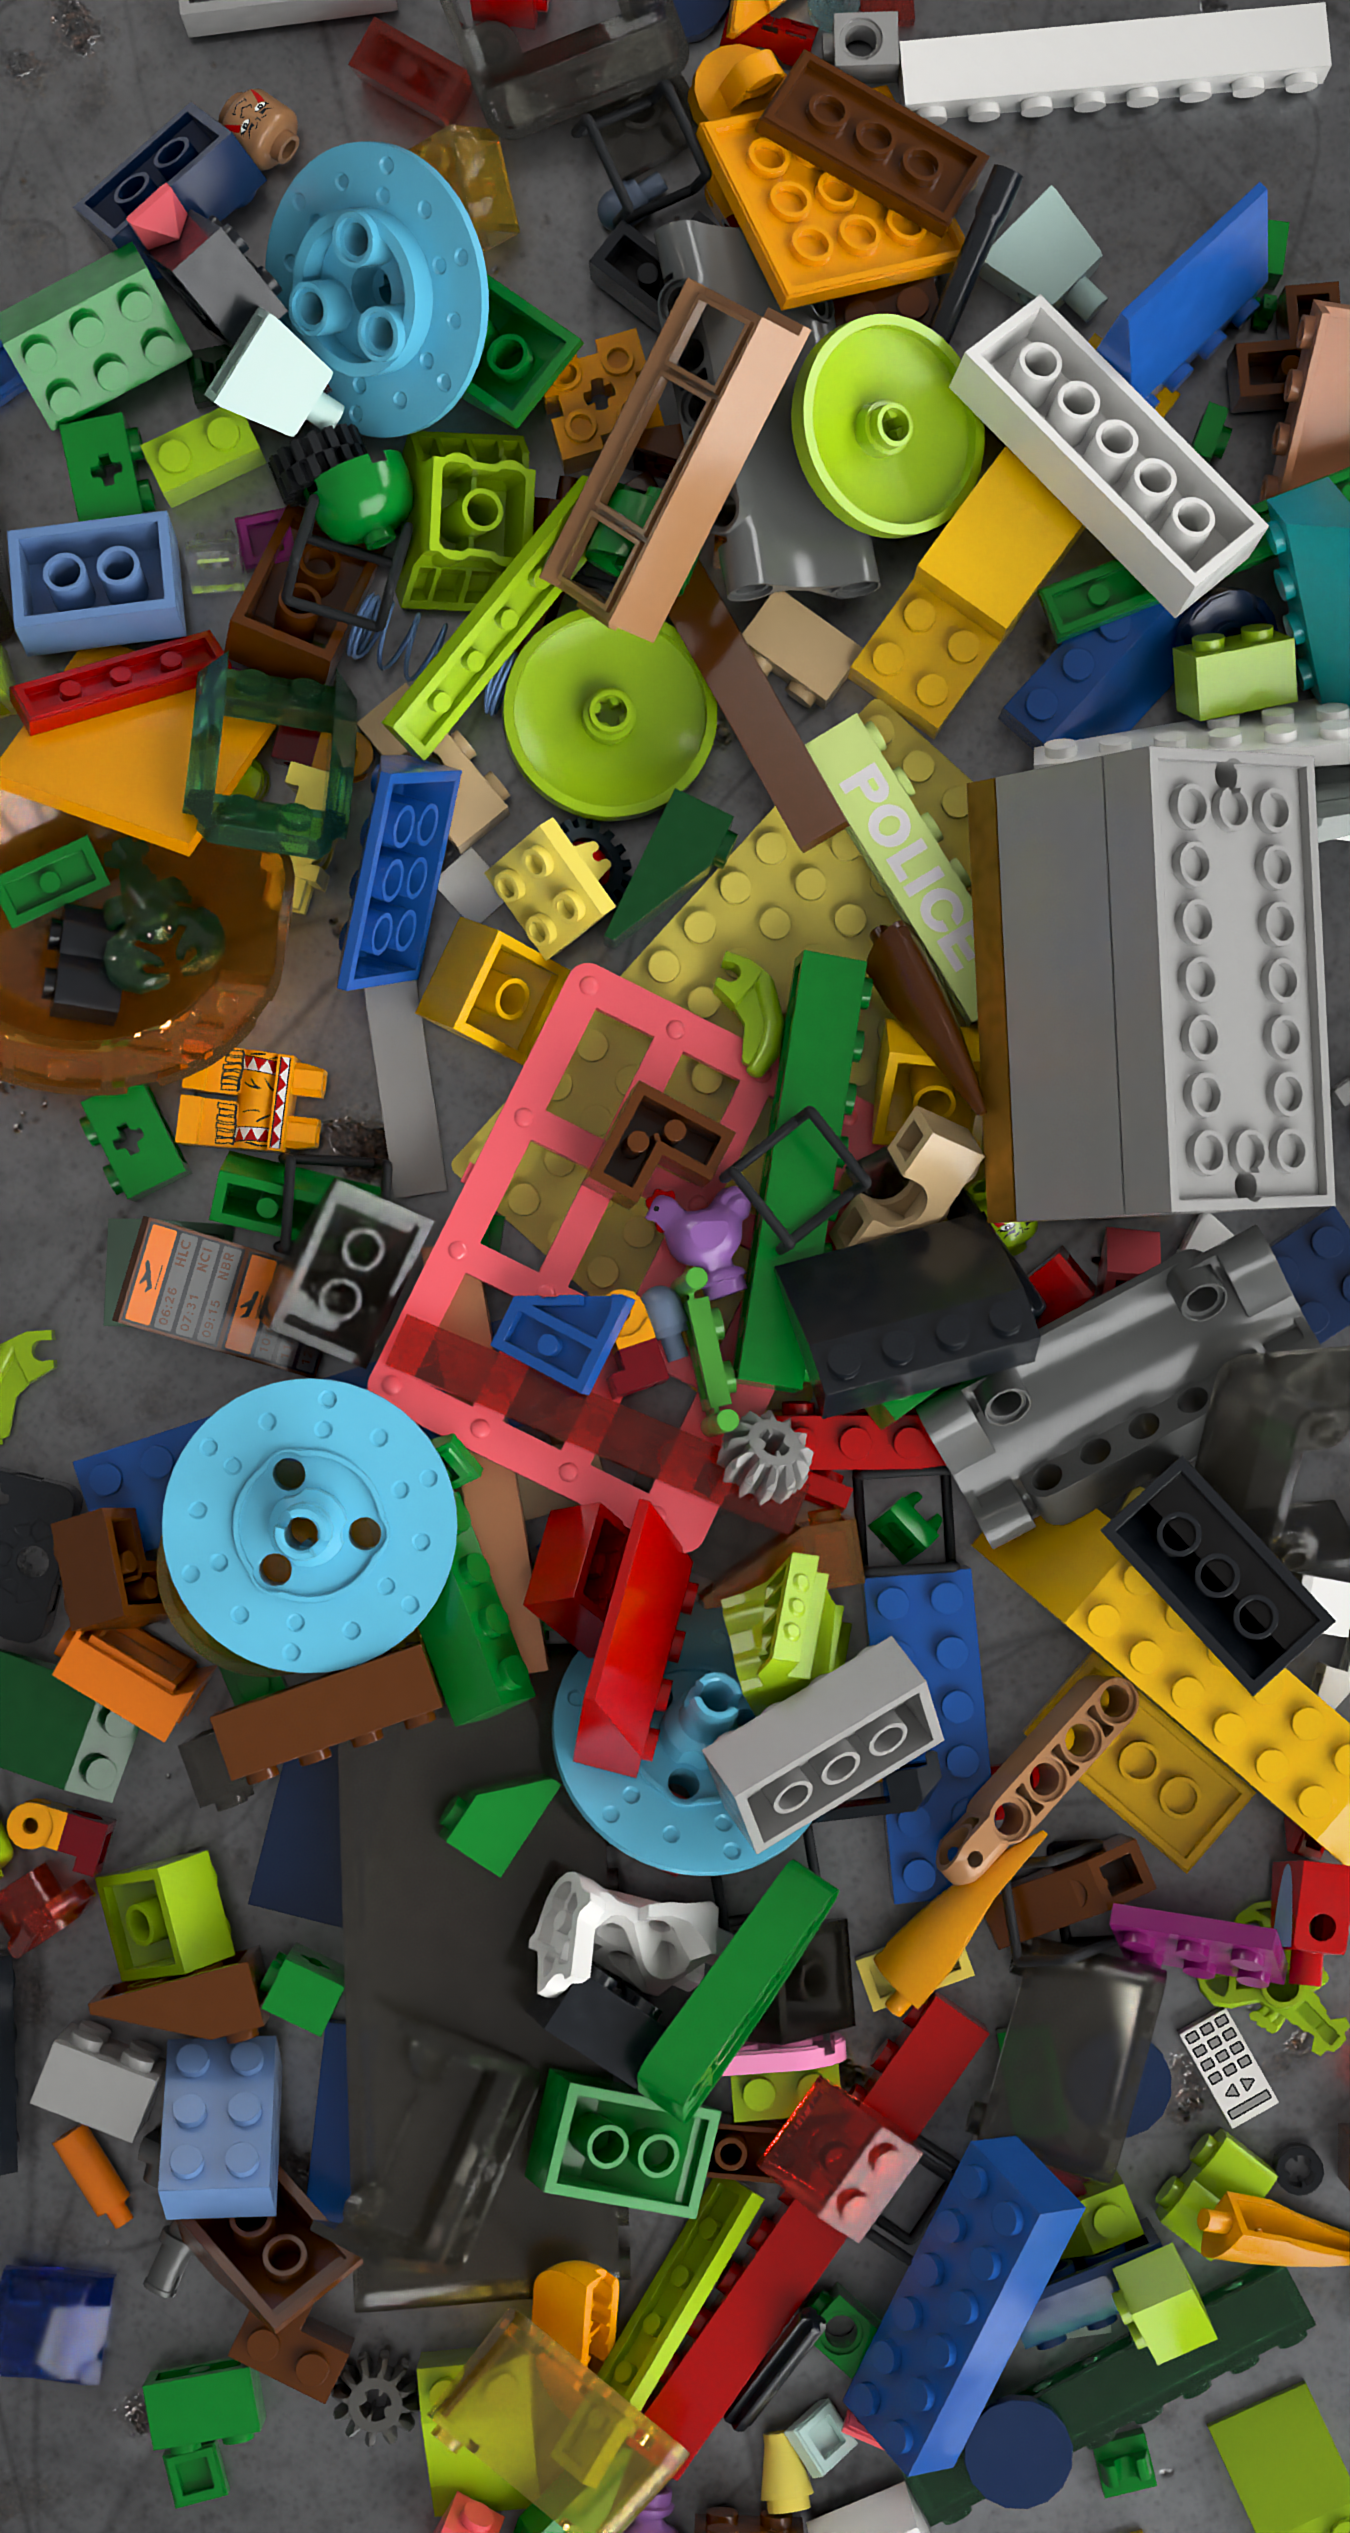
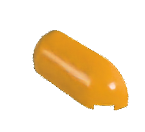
(578, 2309)

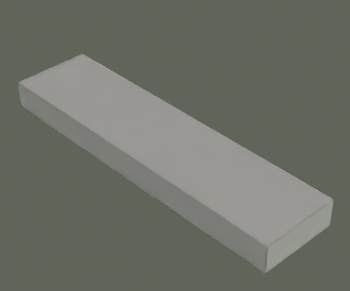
(405, 1090)

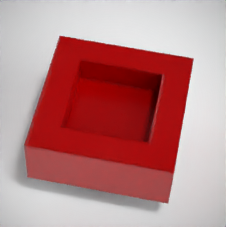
(827, 1489)

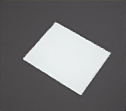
(469, 888)

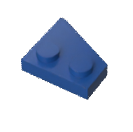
(563, 1335)

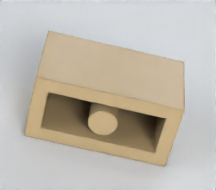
(801, 649)

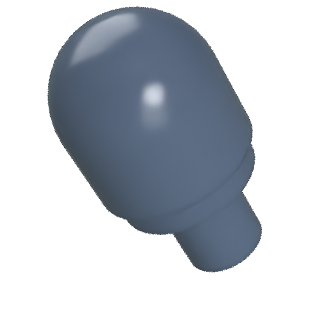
(639, 194)
(667, 1319)

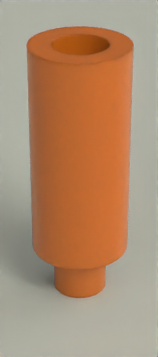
(94, 2174)

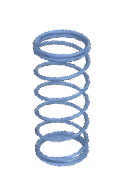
(359, 637)

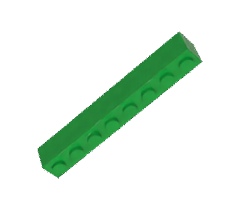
(801, 1168)

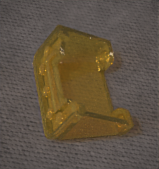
(555, 2430)

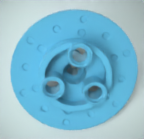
(382, 284)
(232, 1512)
(641, 1812)

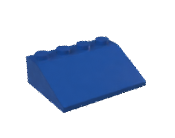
(1193, 302)
(397, 872)

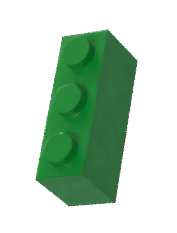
(252, 1194)

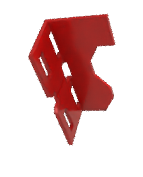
(783, 45)

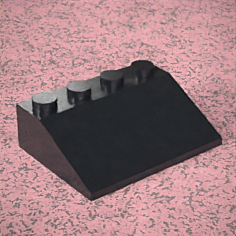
(907, 1314)

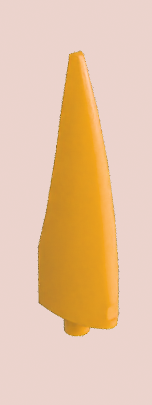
(936, 1936)
(1269, 2234)

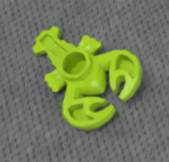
(1278, 2001)

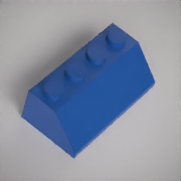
(1097, 681)

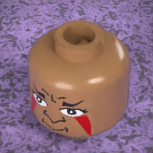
(262, 127)

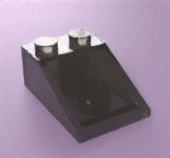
(345, 1273)

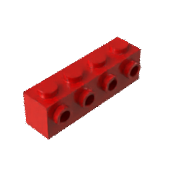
(856, 1441)

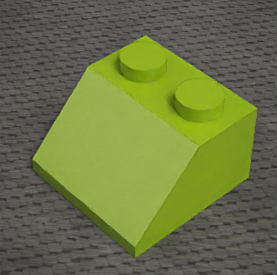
(165, 1917)

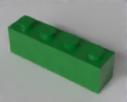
(472, 1637)

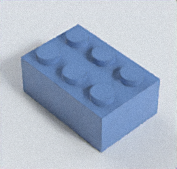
(96, 583)
(220, 2128)

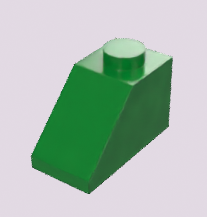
(496, 1819)

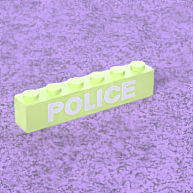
(903, 852)

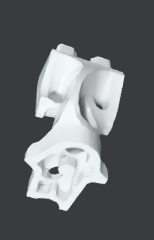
(657, 1940)

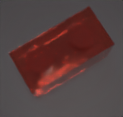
(411, 73)

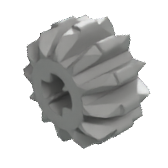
(765, 1457)

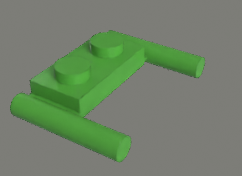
(713, 1375)

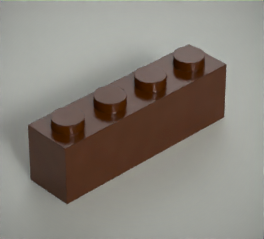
(326, 1712)

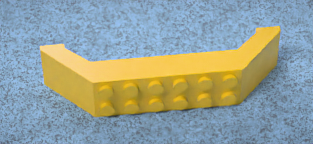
(1277, 1741)

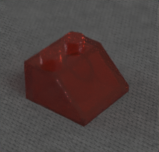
(840, 2158)

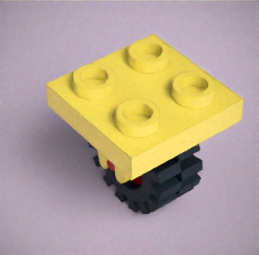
(561, 881)

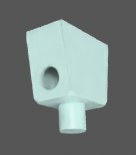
(1047, 256)
(275, 379)

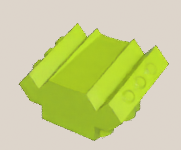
(466, 516)
(785, 1632)

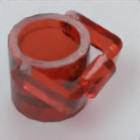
(40, 1907)

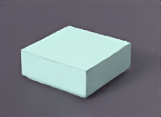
(819, 2438)

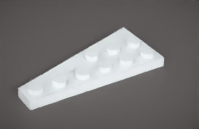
(1283, 729)

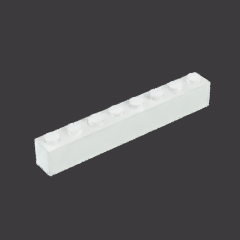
(1115, 63)

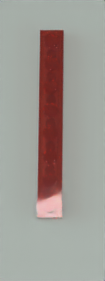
(579, 1419)

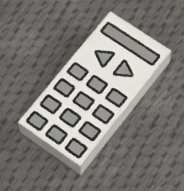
(1228, 2067)

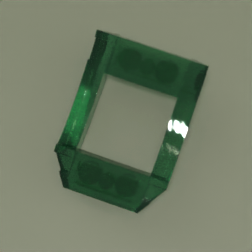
(280, 701)

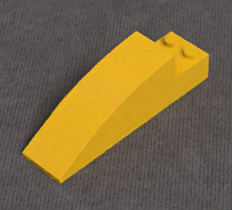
(970, 591)

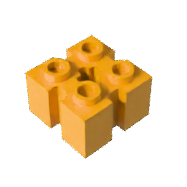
(609, 372)

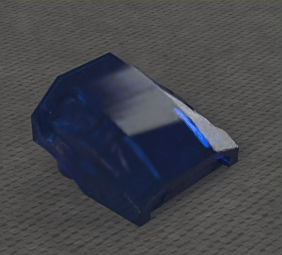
(54, 2323)

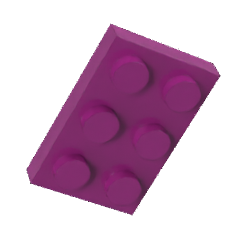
(1200, 1945)

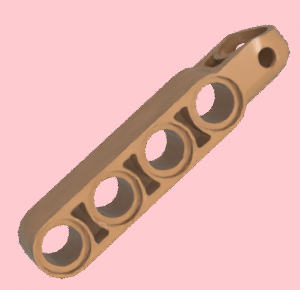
(1059, 1769)

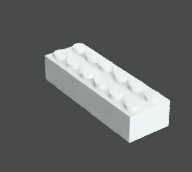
(1107, 455)

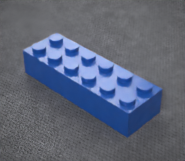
(937, 1630)
(963, 2304)

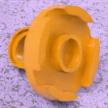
(734, 82)

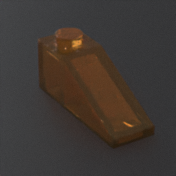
(824, 1535)

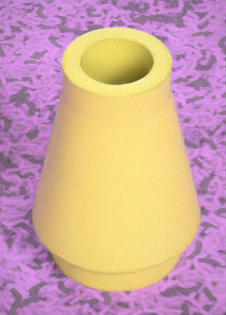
(784, 2476)

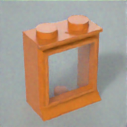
(132, 1676)

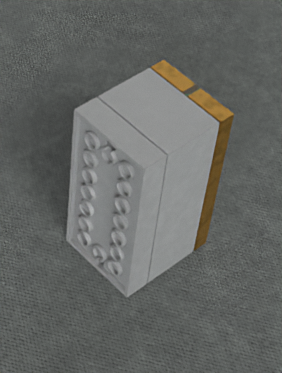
(1151, 986)

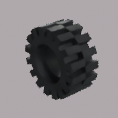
(307, 458)

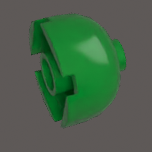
(364, 500)

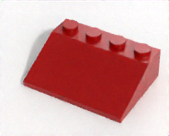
(635, 1648)

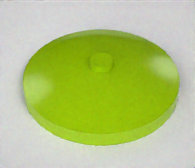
(883, 427)
(607, 718)

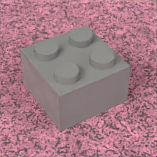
(101, 2080)

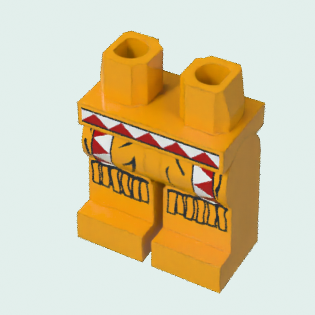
(264, 1108)

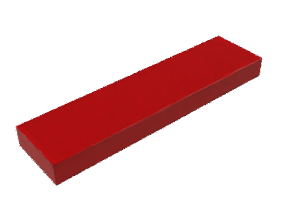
(114, 683)

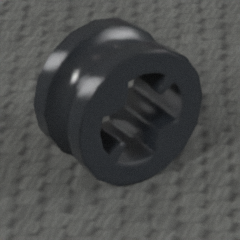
(1312, 2160)

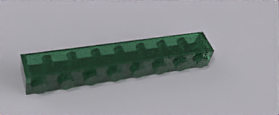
(1127, 2385)

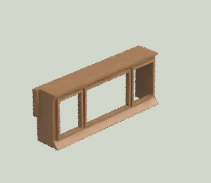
(702, 473)

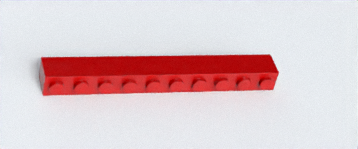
(797, 2245)

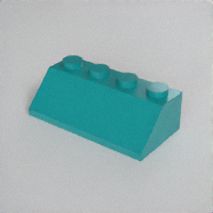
(1313, 551)

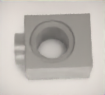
(876, 29)

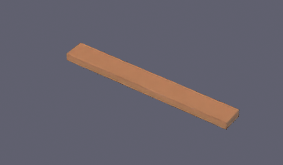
(495, 1496)

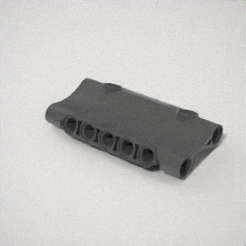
(772, 517)
(1112, 1388)

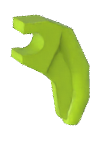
(757, 1007)
(18, 1370)

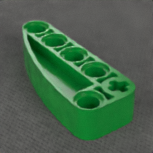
(735, 1992)

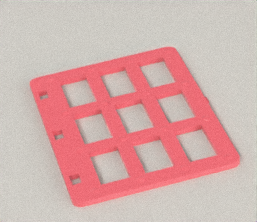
(460, 1252)

